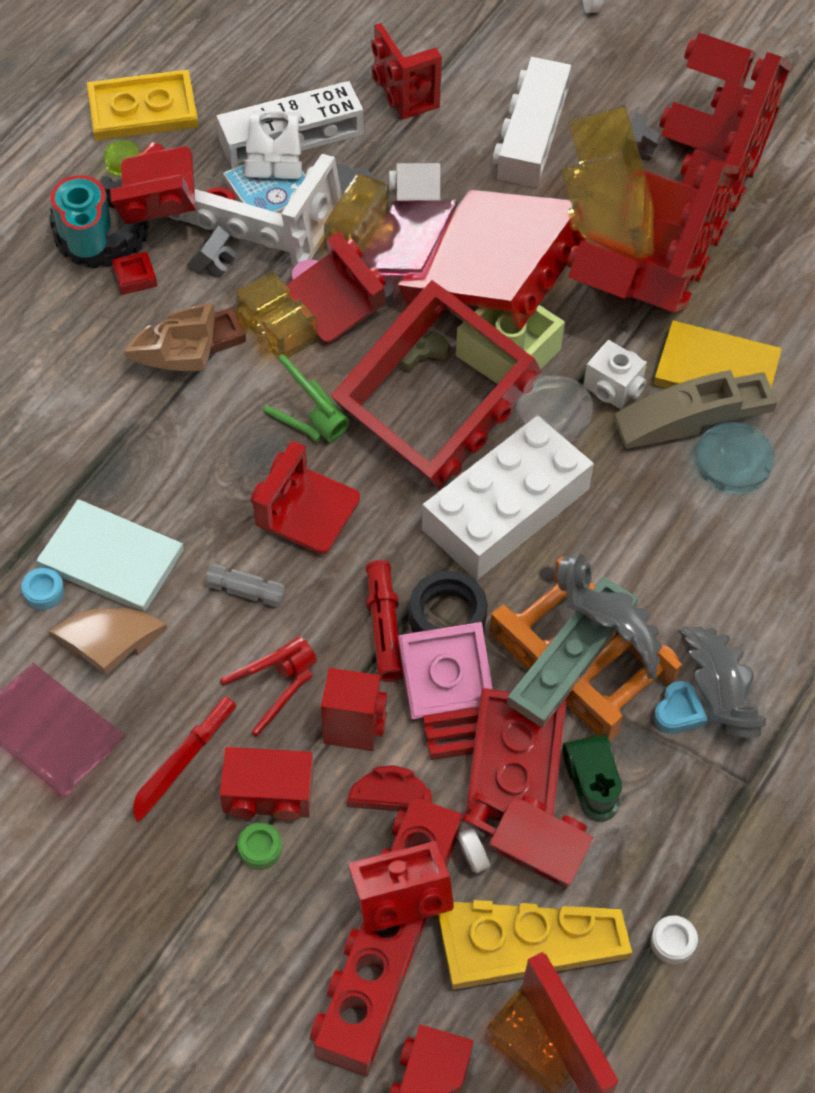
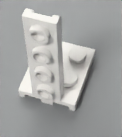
(295, 230)

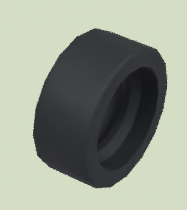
(441, 584)

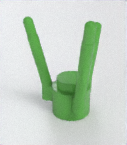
(326, 418)

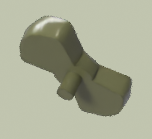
(434, 346)

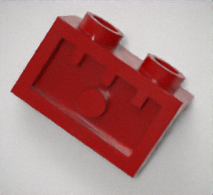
(402, 886)

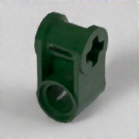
(594, 774)

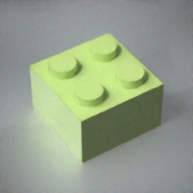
(538, 337)

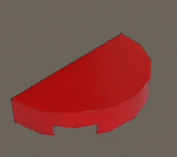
(387, 789)

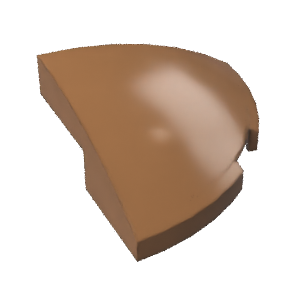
(178, 343)
(107, 635)

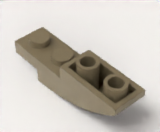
(691, 404)

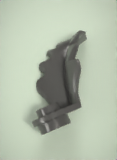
(609, 610)
(723, 681)

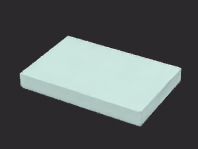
(111, 555)

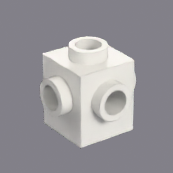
(615, 375)

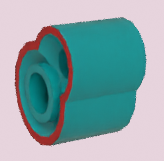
(81, 214)

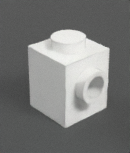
(415, 181)

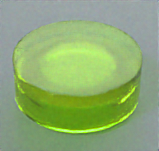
(117, 152)

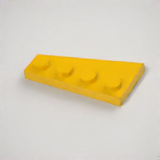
(495, 941)

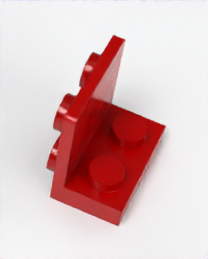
(409, 82)

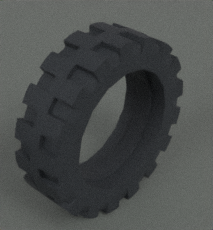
(118, 244)

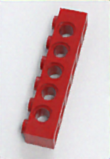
(357, 1044)

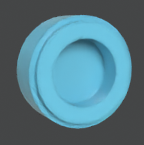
(43, 588)

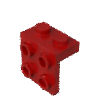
(155, 185)
(339, 289)
(302, 502)

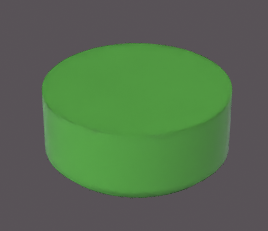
(260, 846)

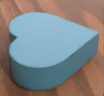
(680, 709)

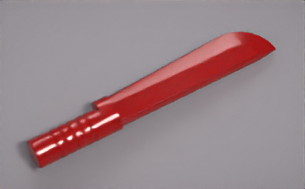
(180, 758)

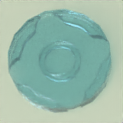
(735, 457)

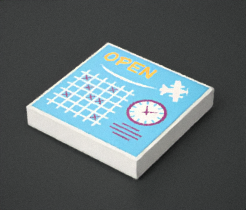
(261, 192)

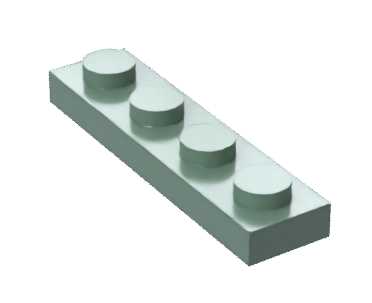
(563, 663)

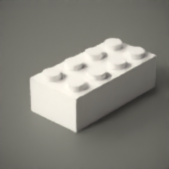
(506, 497)

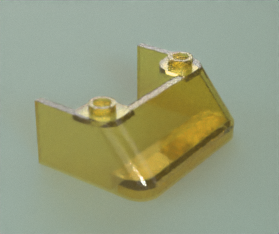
(610, 184)

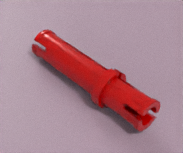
(382, 605)

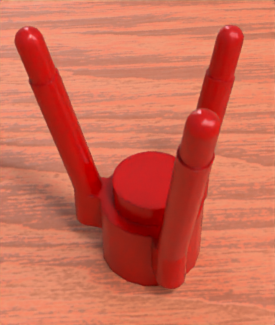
(289, 660)

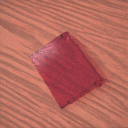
(407, 235)
(52, 729)

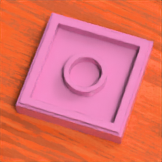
(444, 669)

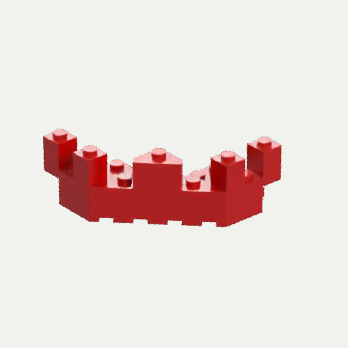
(694, 211)

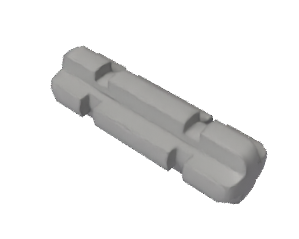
(245, 585)

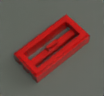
(448, 719)

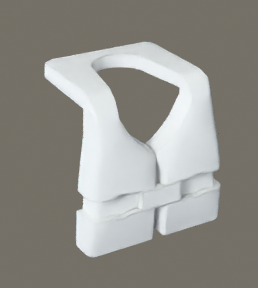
(273, 156)

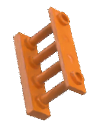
(596, 711)

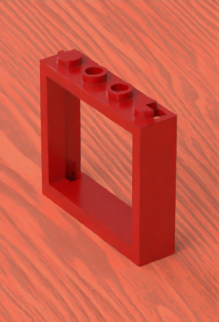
(393, 348)

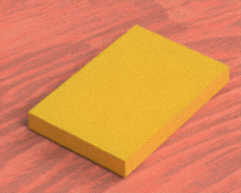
(142, 105)
(699, 352)

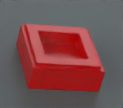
(134, 273)

